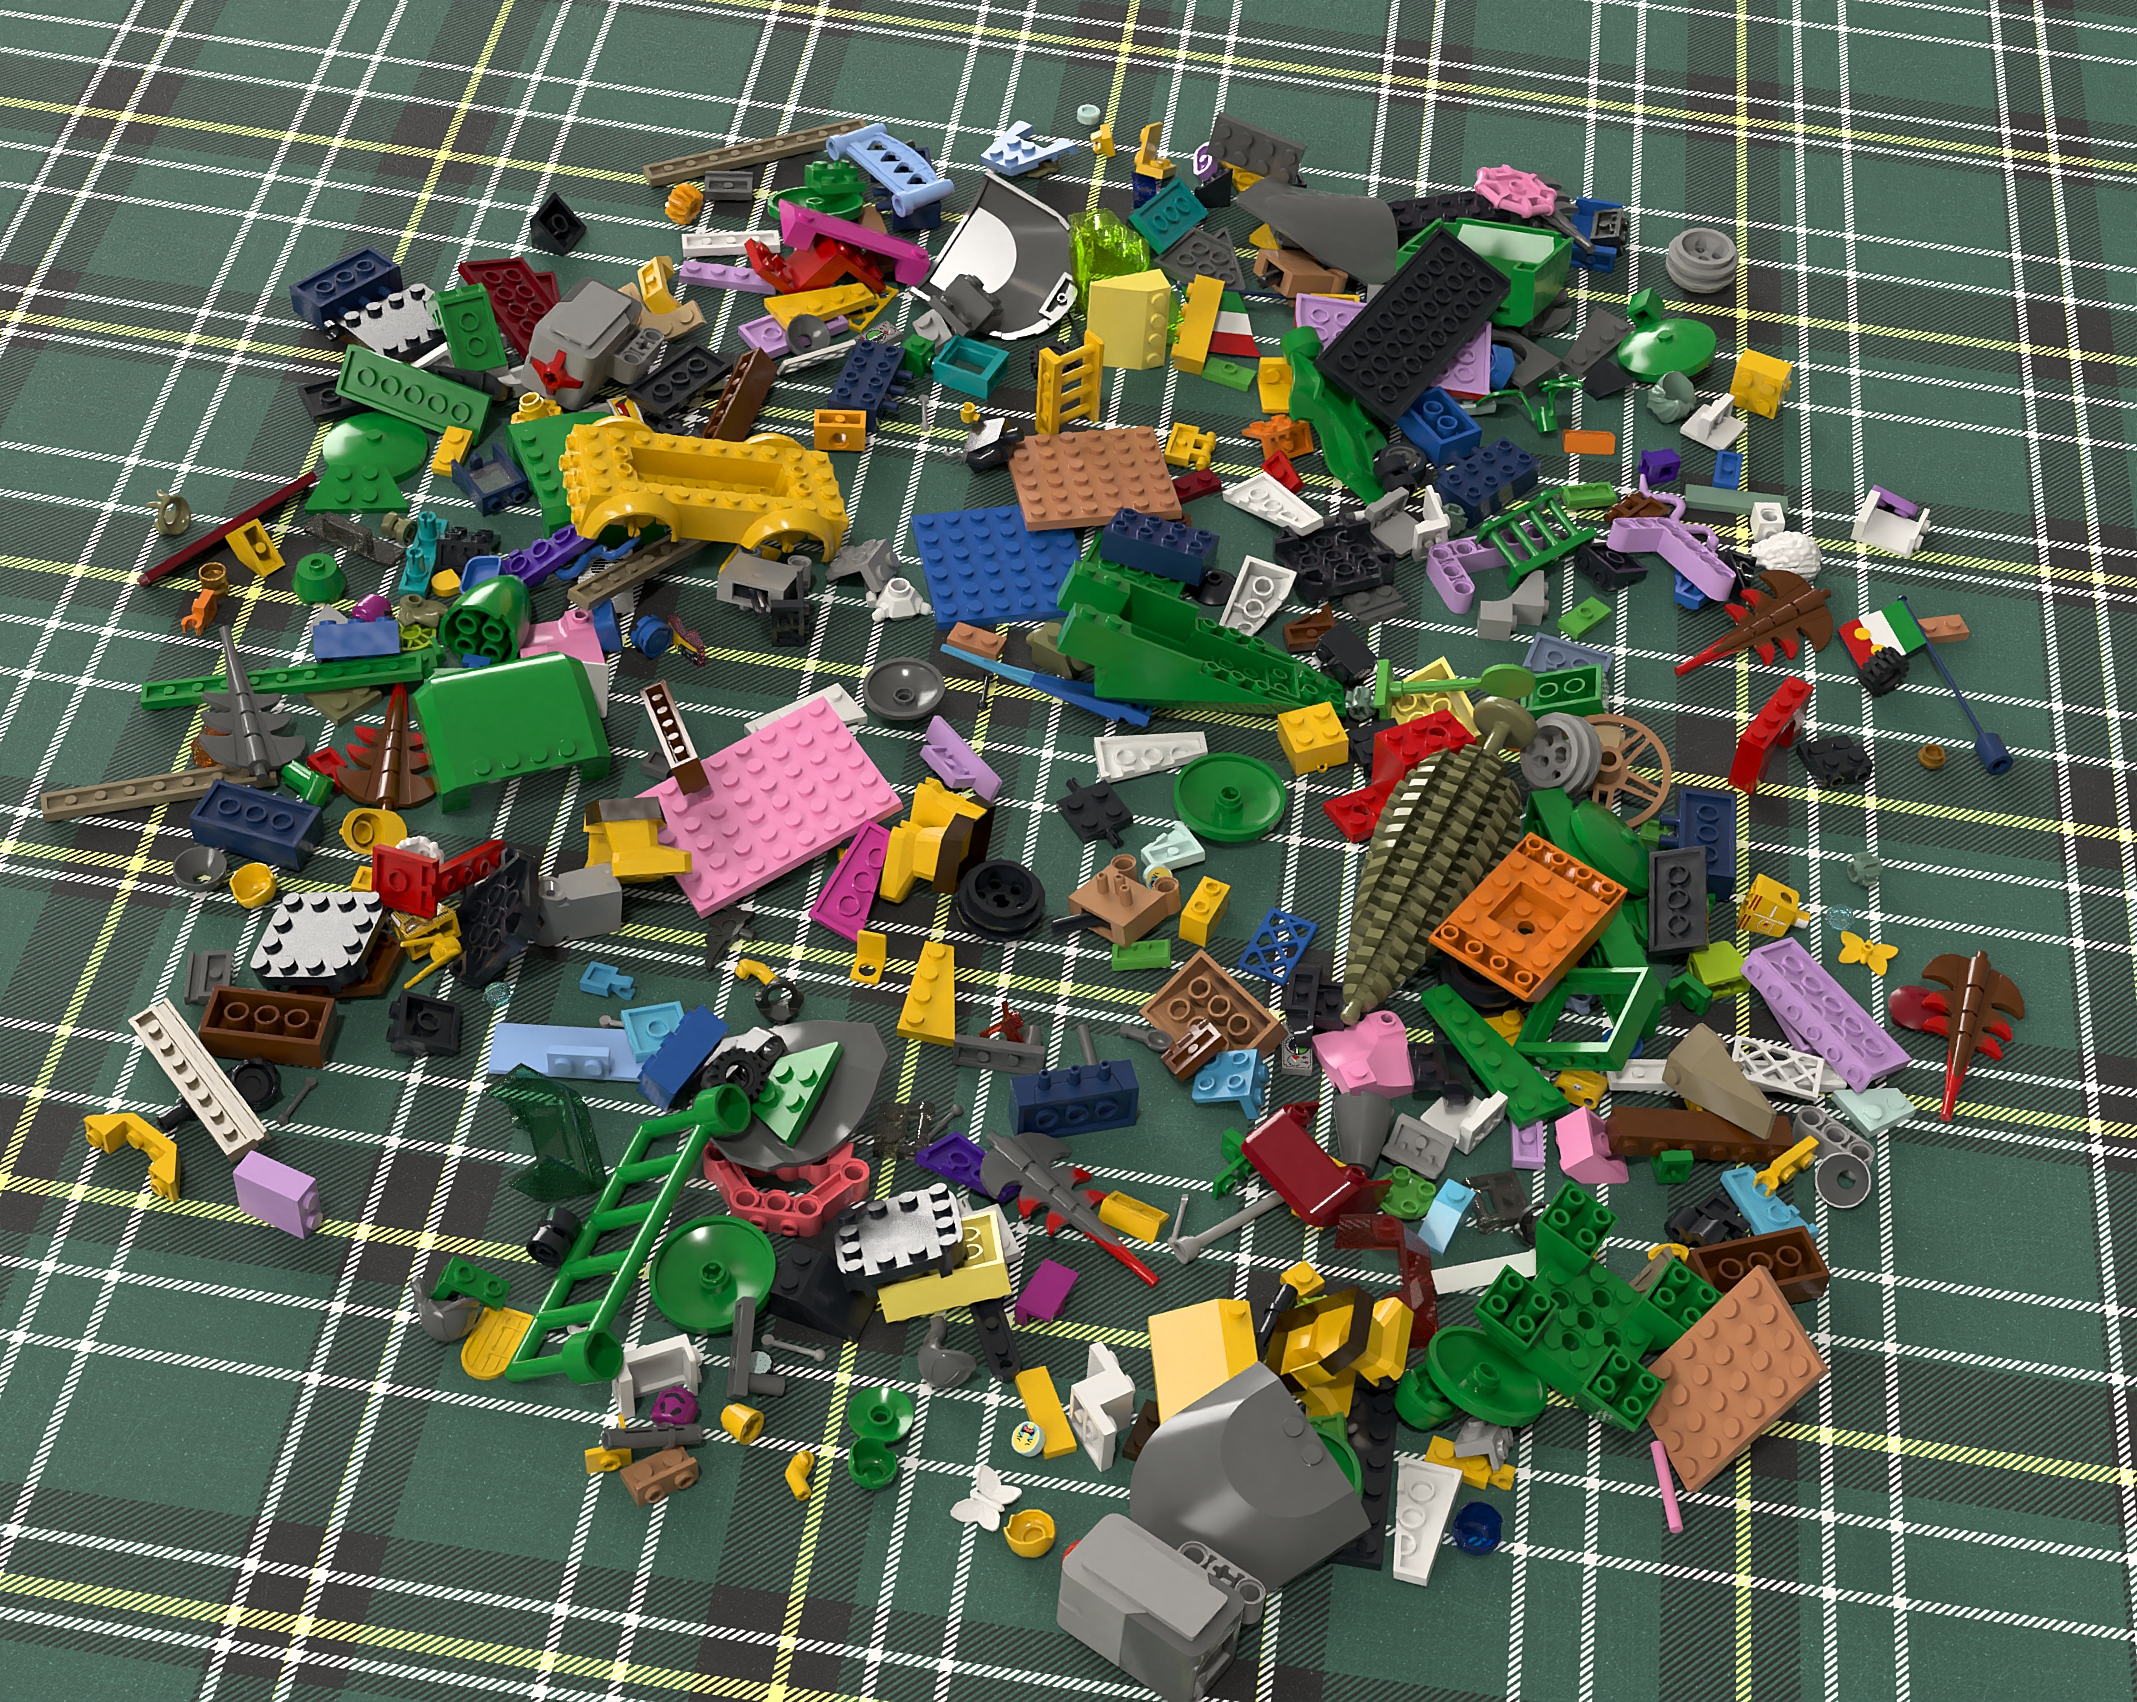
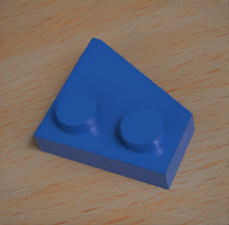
(1687, 593)

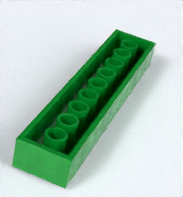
(1549, 819)

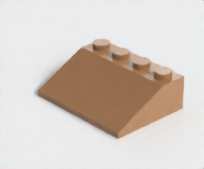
(1209, 992)

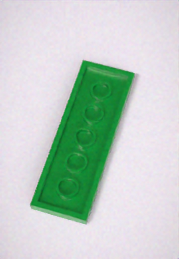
(411, 392)

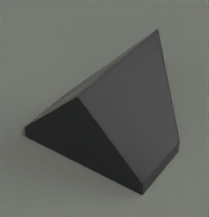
(1217, 191)
(1605, 379)
(1744, 567)

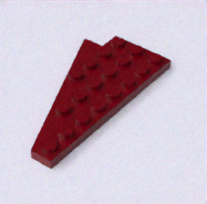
(515, 294)

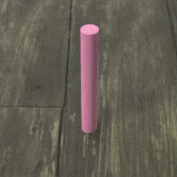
(1666, 1487)

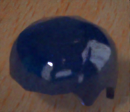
(1477, 1528)

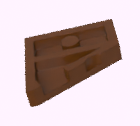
(1304, 633)

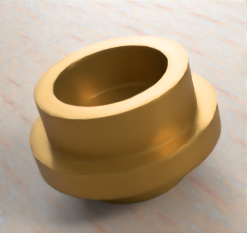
(1932, 756)

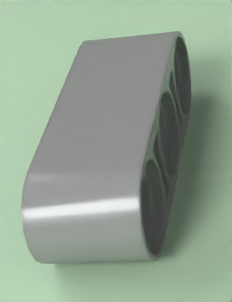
(1831, 1135)

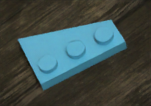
(1762, 1212)

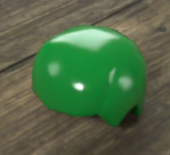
(871, 1463)

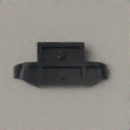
(477, 380)
(1312, 1003)
(1440, 1068)

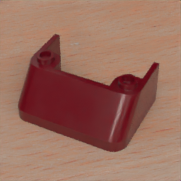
(1305, 1172)

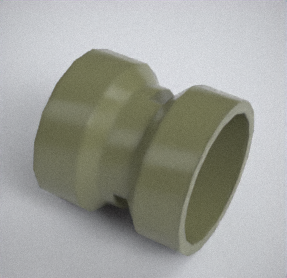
(396, 527)

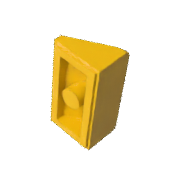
(1133, 1216)

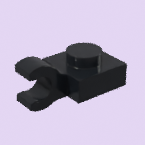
(1719, 1208)

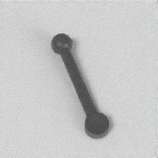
(310, 1084)
(956, 1110)

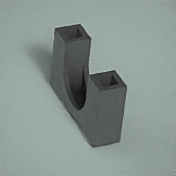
(1534, 362)

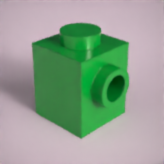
(1645, 307)
(919, 355)

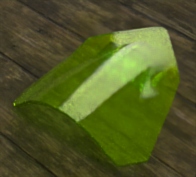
(1108, 249)

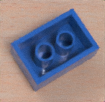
(1440, 427)
(356, 640)
(681, 1057)

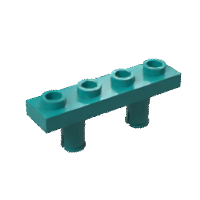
(422, 556)

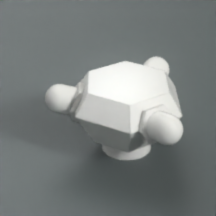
(899, 602)

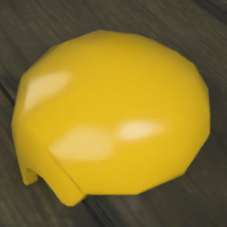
(253, 885)
(1030, 1533)

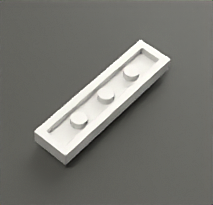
(727, 242)

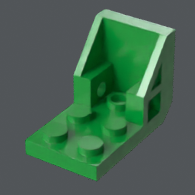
(468, 327)

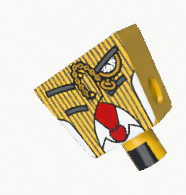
(412, 926)

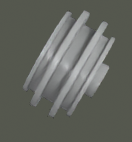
(1702, 260)
(1550, 752)

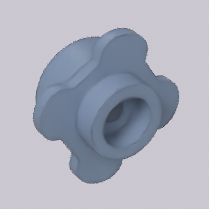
(1580, 1002)

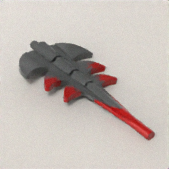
(1025, 1163)

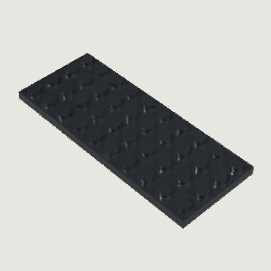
(1414, 326)

